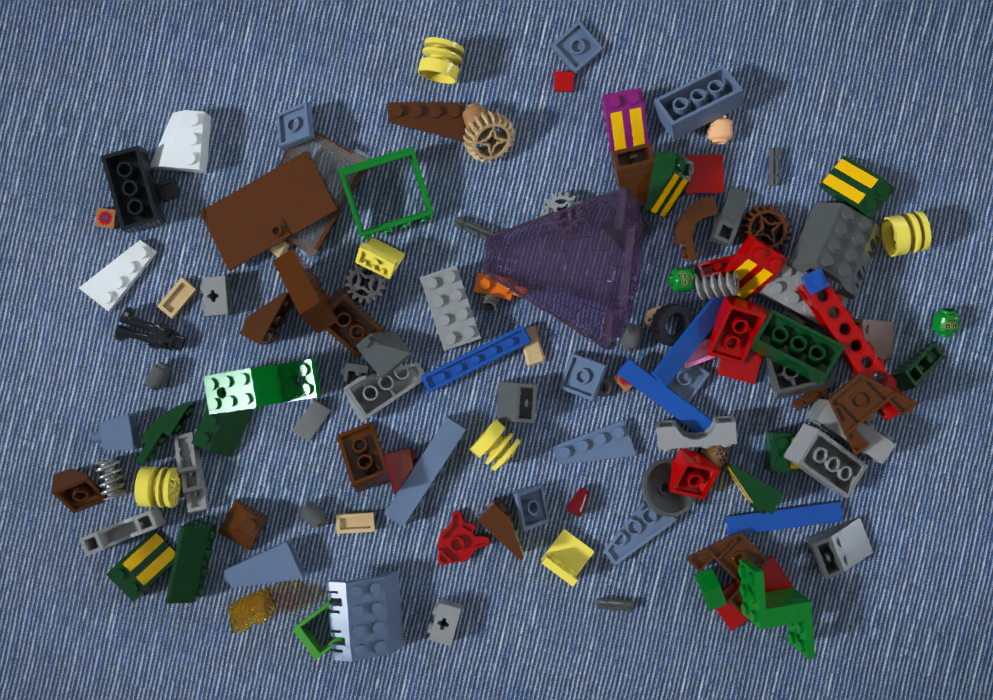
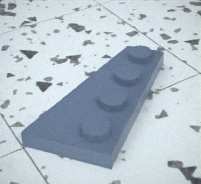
(600, 444)
(636, 532)

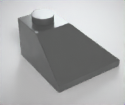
(384, 351)

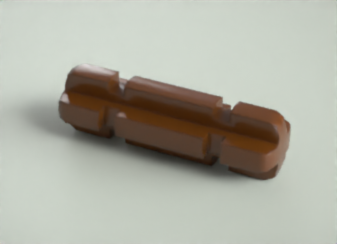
(808, 398)

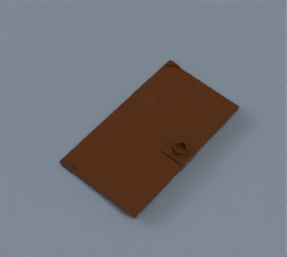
(268, 210)

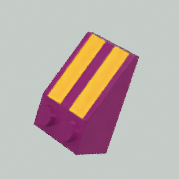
(625, 119)

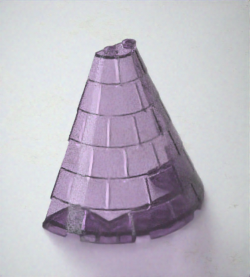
(576, 263)

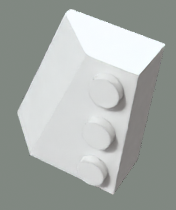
(184, 143)

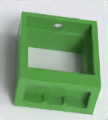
(308, 638)

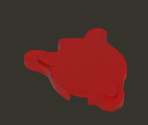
(458, 541)

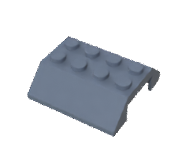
(366, 617)

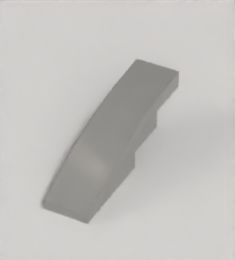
(191, 473)

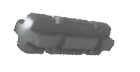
(774, 166)
(472, 227)
(615, 604)

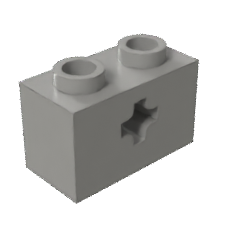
(216, 285)
(444, 633)

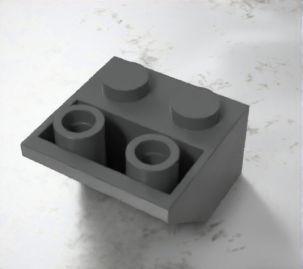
(517, 402)

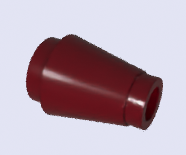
(579, 502)

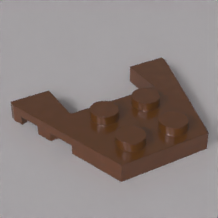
(859, 400)
(727, 554)

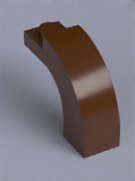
(685, 224)

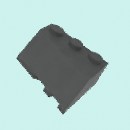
(789, 383)

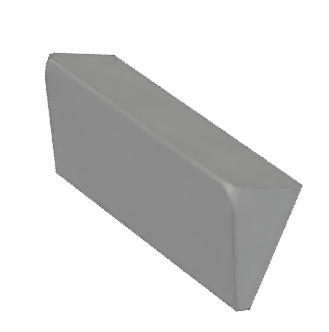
(311, 420)

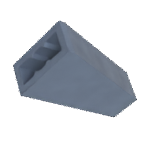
(268, 566)

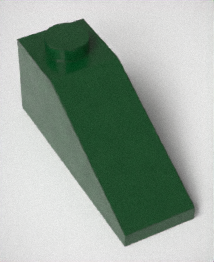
(917, 367)

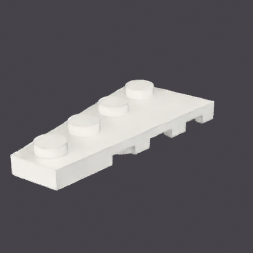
(117, 277)

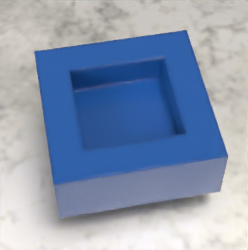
(815, 281)

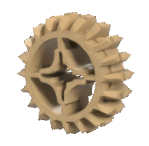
(483, 132)

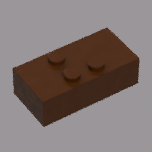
(305, 291)

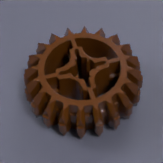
(762, 223)

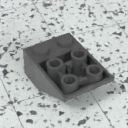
(839, 548)

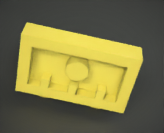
(379, 257)
(567, 556)

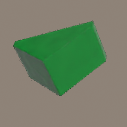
(710, 589)

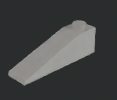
(372, 393)

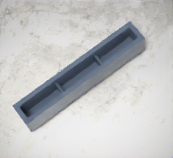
(425, 471)

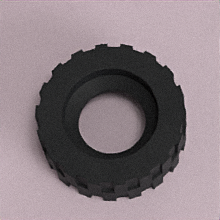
(661, 317)

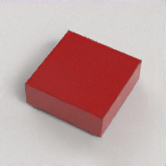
(563, 81)

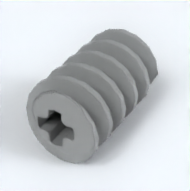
(717, 287)
(110, 478)

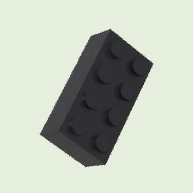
(133, 189)

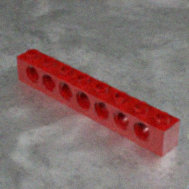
(853, 333)

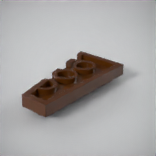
(432, 118)

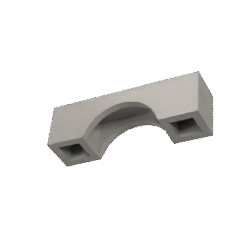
(720, 432)
(122, 531)

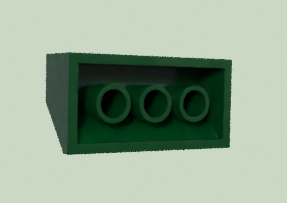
(797, 347)
(222, 431)
(190, 562)

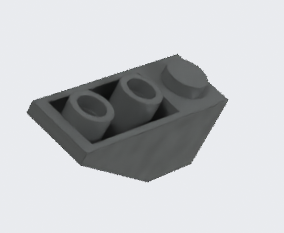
(729, 217)

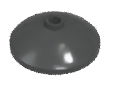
(661, 502)

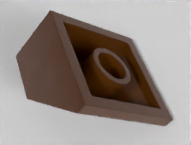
(76, 490)
(243, 524)

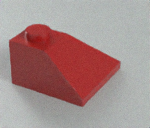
(692, 474)

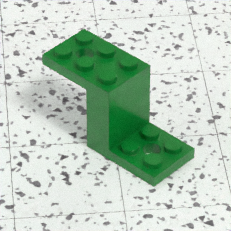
(261, 386)
(776, 608)

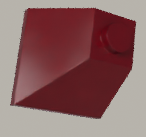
(399, 465)

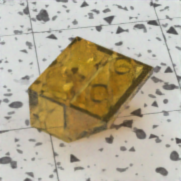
(251, 609)

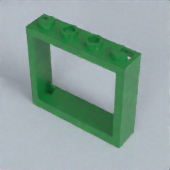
(378, 161)

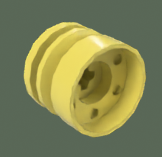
(440, 60)
(906, 233)
(495, 445)
(157, 487)

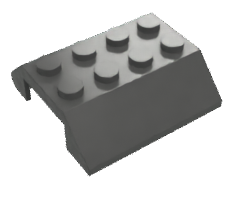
(838, 243)

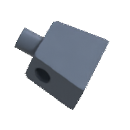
(118, 433)

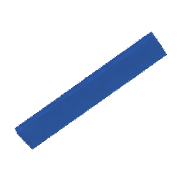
(688, 342)
(476, 359)
(664, 396)
(785, 518)

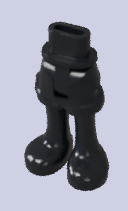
(160, 335)

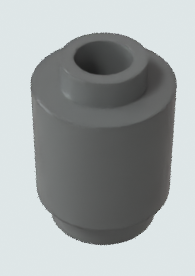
(632, 337)
(158, 376)
(314, 515)

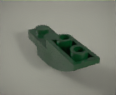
(167, 424)

